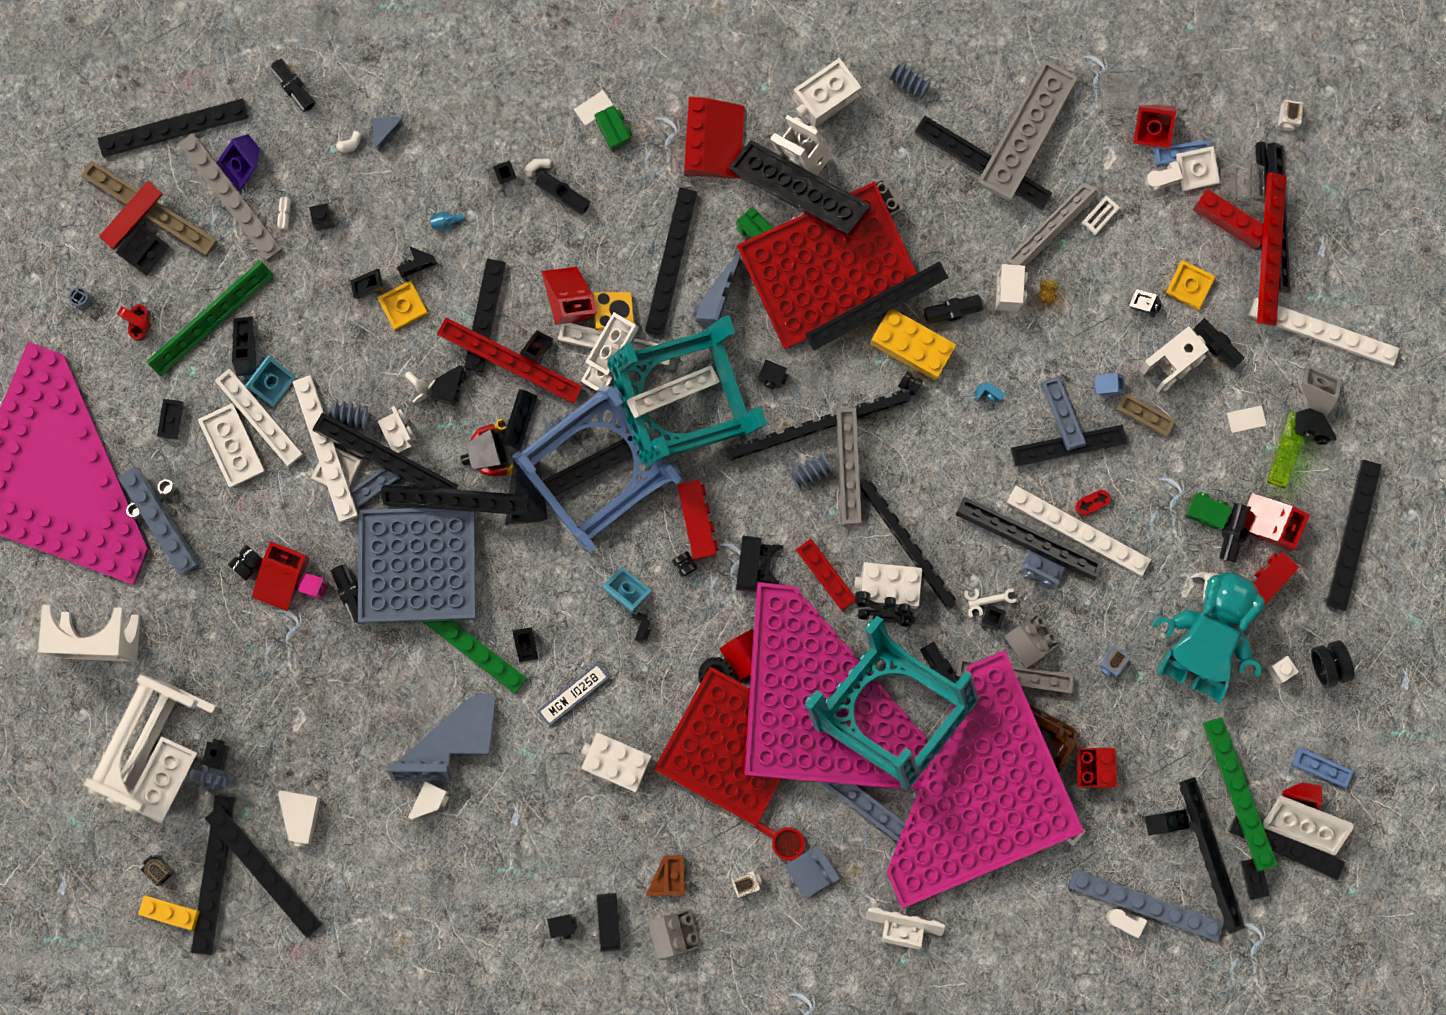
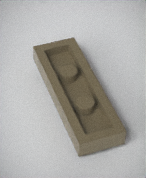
(1145, 415)

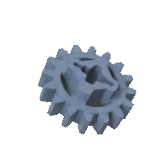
(211, 778)

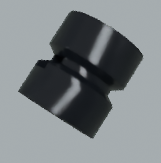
(246, 562)

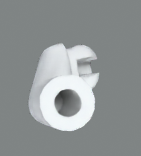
(349, 145)

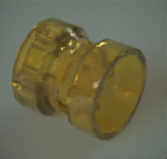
(1048, 291)

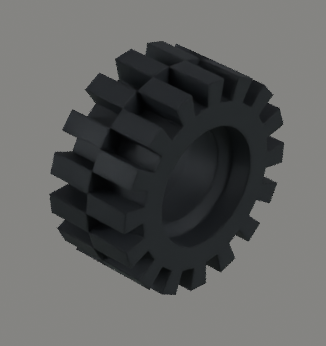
(715, 662)

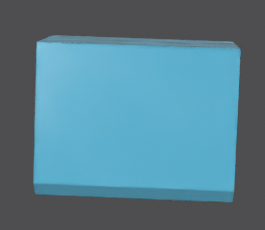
(270, 381)
(626, 589)

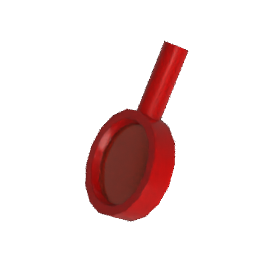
(786, 842)

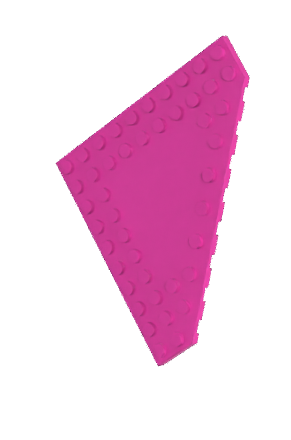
(58, 475)
(790, 661)
(984, 794)

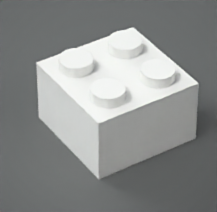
(1010, 287)

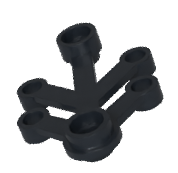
(886, 612)

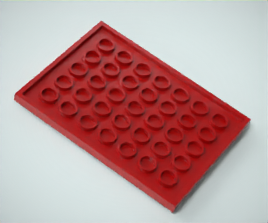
(816, 273)

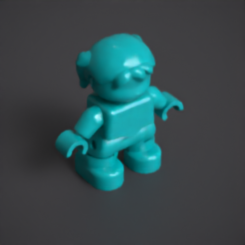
(1211, 639)

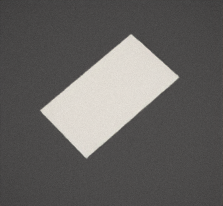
(593, 105)
(1246, 419)

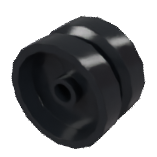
(1332, 664)

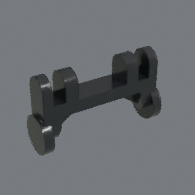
(771, 550)

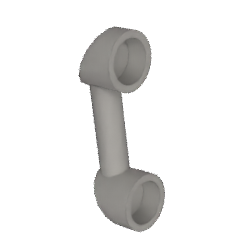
(165, 488)

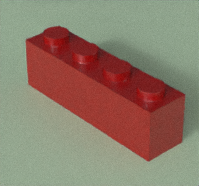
(1230, 218)
(696, 520)
(1274, 575)

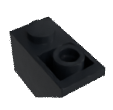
(447, 386)
(1313, 426)
(1167, 822)

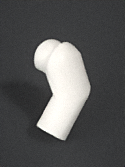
(535, 164)

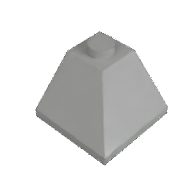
(1320, 389)

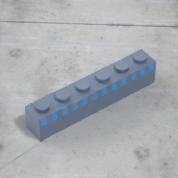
(159, 521)

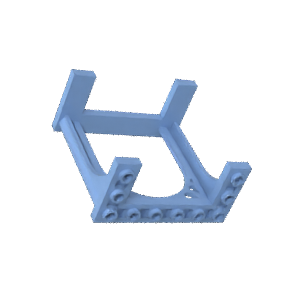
(660, 473)

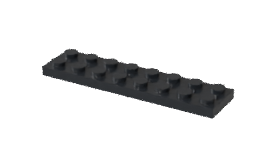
(800, 188)

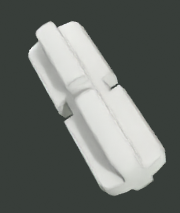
(284, 208)

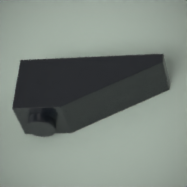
(243, 346)

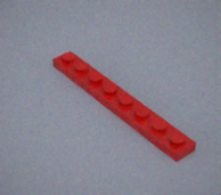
(1271, 249)
(509, 360)

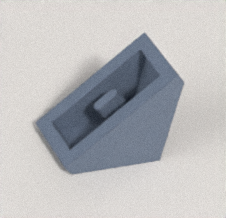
(384, 130)

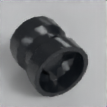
(910, 383)
(682, 560)

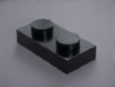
(170, 419)
(1254, 881)

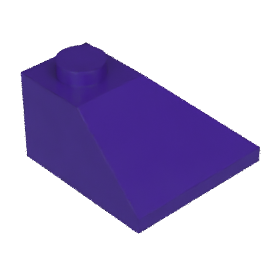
(240, 160)

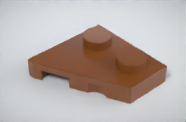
(669, 877)

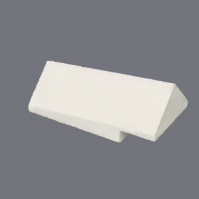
(614, 336)

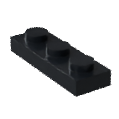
(519, 419)

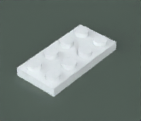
(231, 445)
(162, 778)
(1307, 825)

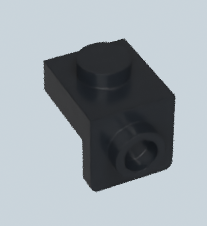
(643, 631)

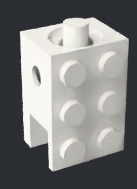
(826, 93)
(802, 146)
(1177, 357)
(891, 581)
(615, 762)

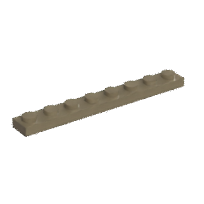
(157, 214)

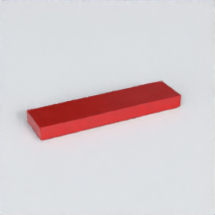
(131, 215)
(826, 574)

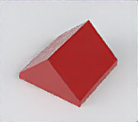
(739, 654)

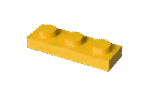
(168, 912)

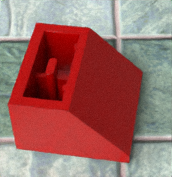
(1096, 767)

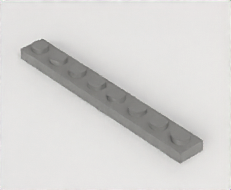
(230, 197)

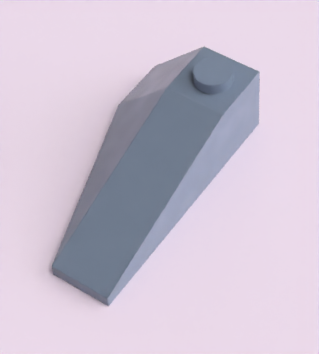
(714, 301)

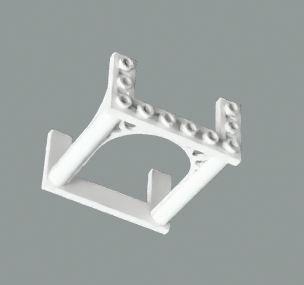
(108, 777)

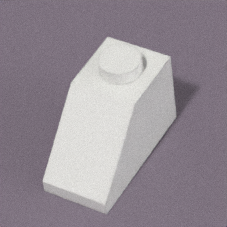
(429, 801)

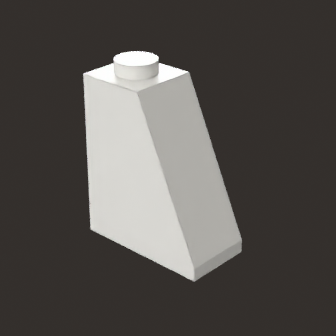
(299, 816)

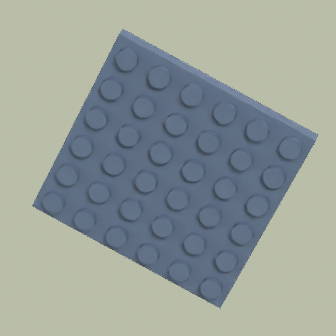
(416, 565)

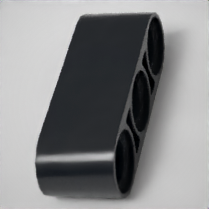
(748, 563)
(608, 922)

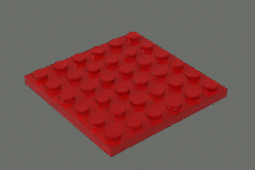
(711, 749)

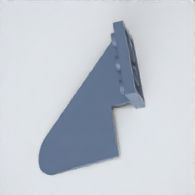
(462, 732)

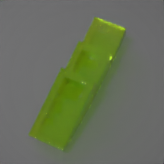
(1285, 454)

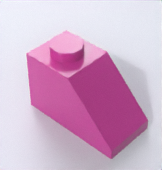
(313, 586)

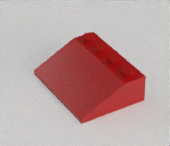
(712, 137)

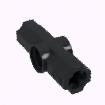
(292, 85)
(572, 199)
(953, 309)
(1218, 343)
(1235, 532)
(346, 590)
(937, 662)

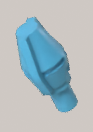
(445, 220)

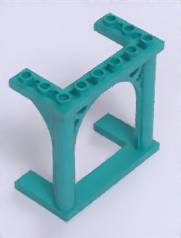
(626, 361)
(884, 648)

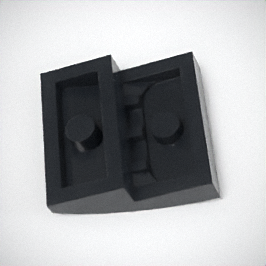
(142, 249)

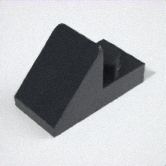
(421, 261)
(367, 284)
(536, 346)

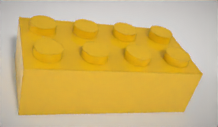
(912, 344)

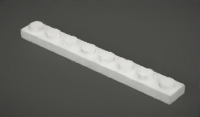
(1332, 335)
(325, 451)
(1078, 531)

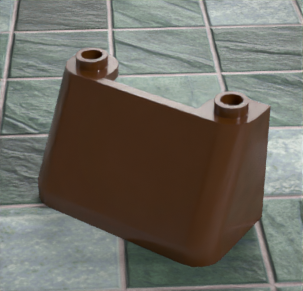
(1057, 735)

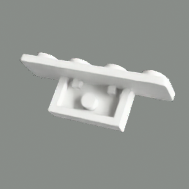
(904, 929)

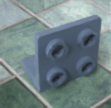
(1042, 570)
(811, 871)

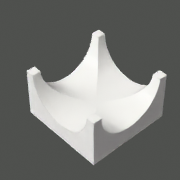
(108, 645)

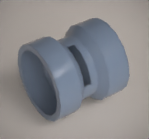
(82, 302)

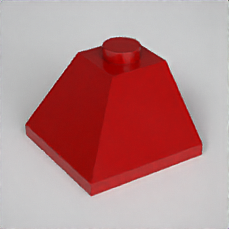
(1155, 125)
(1305, 794)

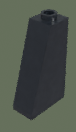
(522, 485)

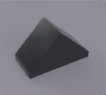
(525, 644)

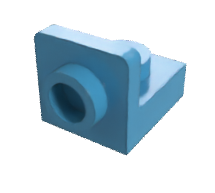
(992, 393)

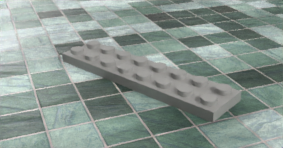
(1027, 130)

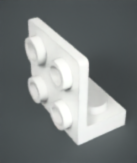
(396, 433)

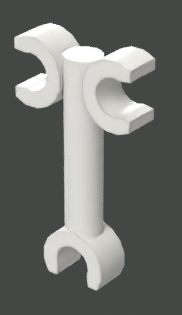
(975, 603)

